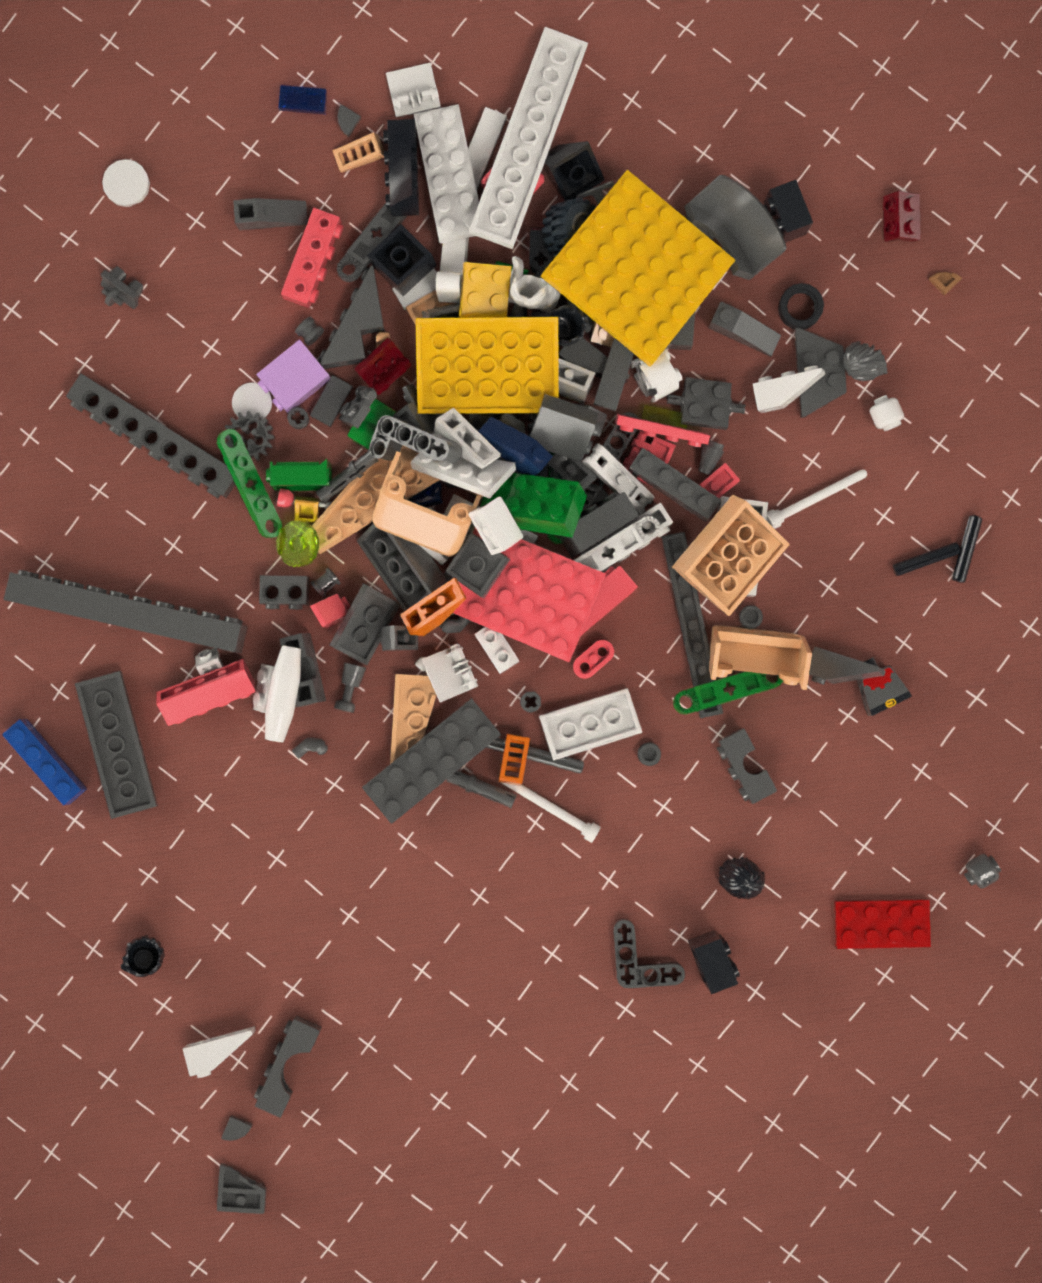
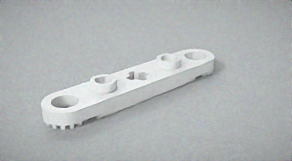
(623, 544)

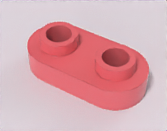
(593, 659)

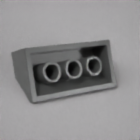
(402, 566)

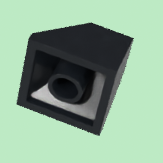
(573, 169)

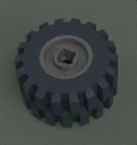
(564, 221)

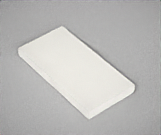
(590, 724)

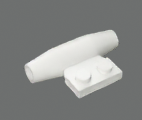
(278, 692)

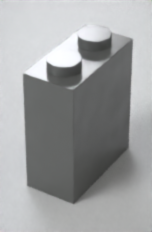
(565, 427)

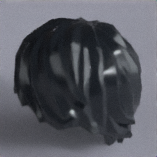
(570, 324)
(741, 878)
(143, 956)

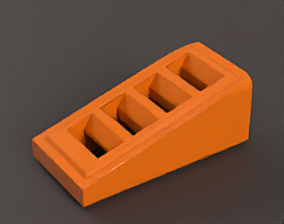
(522, 761)

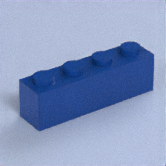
(44, 761)

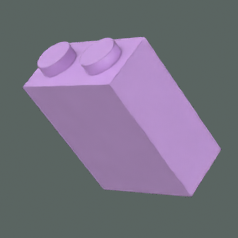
(292, 377)

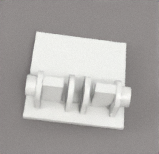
(413, 90)
(449, 673)

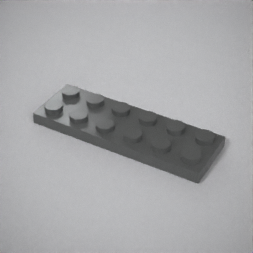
(116, 744)
(431, 761)

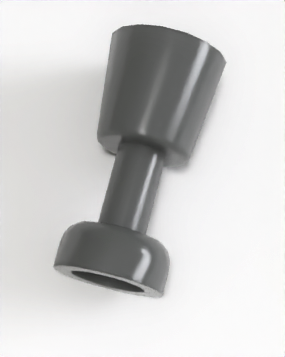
(351, 677)

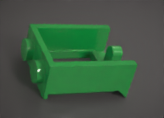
(299, 475)

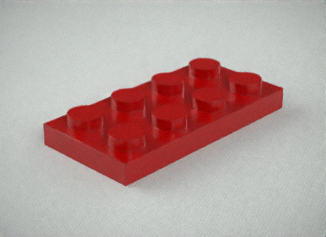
(882, 924)

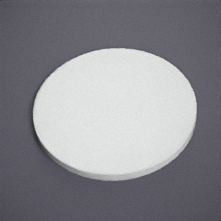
(253, 399)

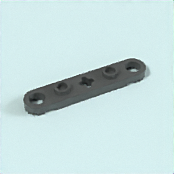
(366, 243)

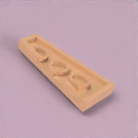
(412, 709)

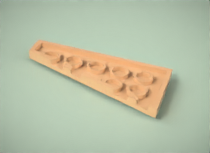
(358, 500)

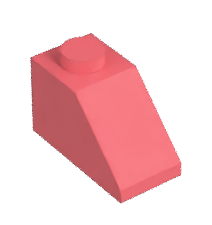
(331, 610)

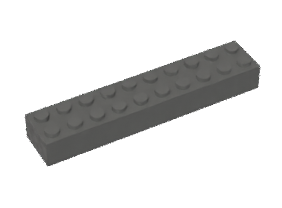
(121, 611)

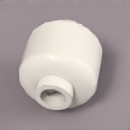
(886, 413)

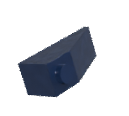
(516, 447)

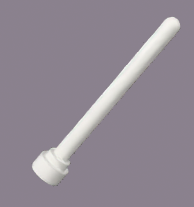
(776, 517)
(588, 830)

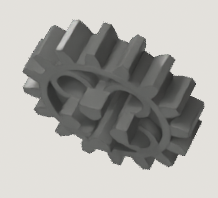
(261, 431)

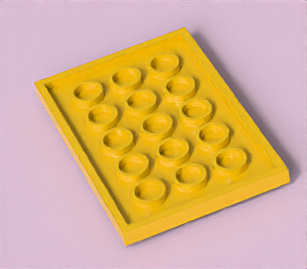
(486, 364)

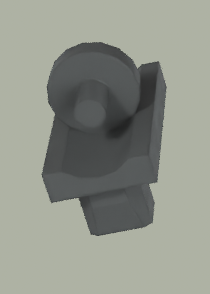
(117, 291)

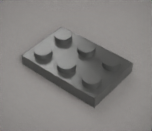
(362, 625)

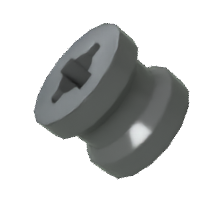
(309, 331)

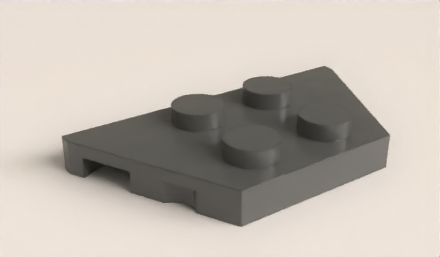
(828, 355)

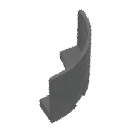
(739, 224)

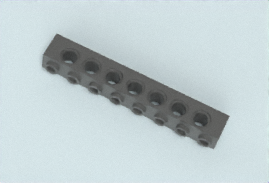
(85, 389)

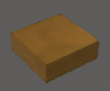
(306, 509)

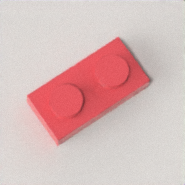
(720, 481)

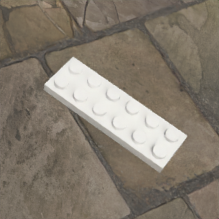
(448, 171)

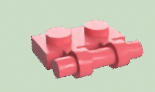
(658, 447)

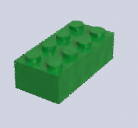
(542, 503)

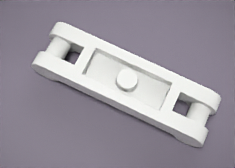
(618, 477)

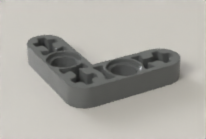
(639, 970)

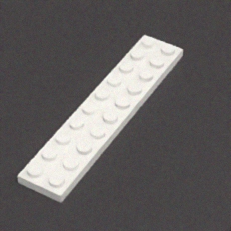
(528, 138)

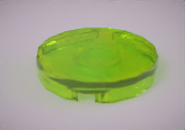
(297, 544)

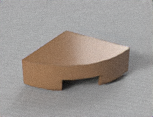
(944, 281)

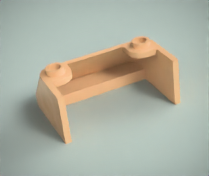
(418, 523)
(760, 653)

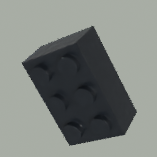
(713, 962)

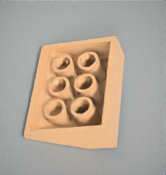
(731, 554)

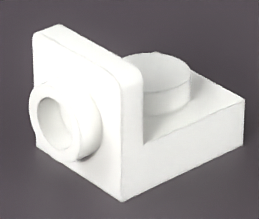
(207, 661)

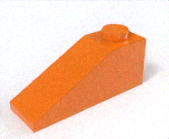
(433, 609)

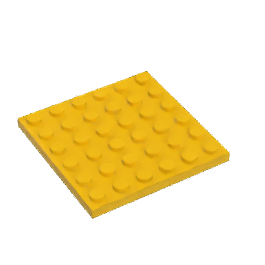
(638, 268)

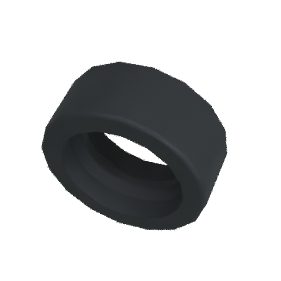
(804, 289)

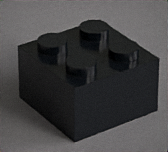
(789, 210)
(402, 260)

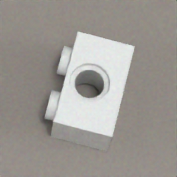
(497, 649)

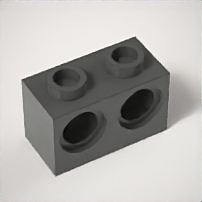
(284, 585)

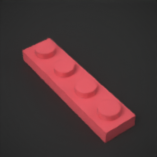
(671, 433)

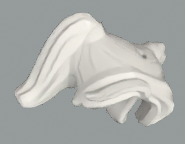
(531, 291)

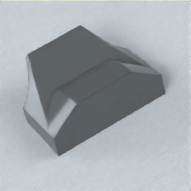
(571, 470)

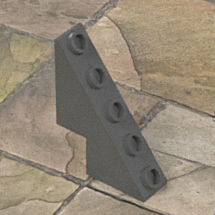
(360, 319)

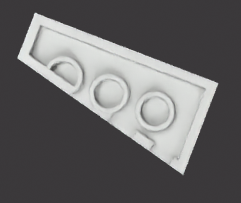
(465, 474)

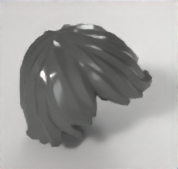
(863, 362)

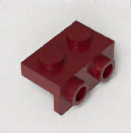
(901, 216)
(383, 366)

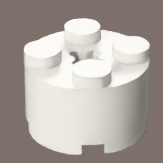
(659, 378)

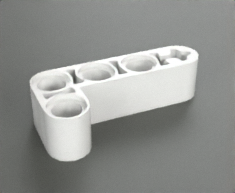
(451, 270)

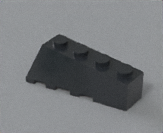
(403, 167)

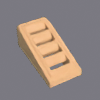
(362, 160)

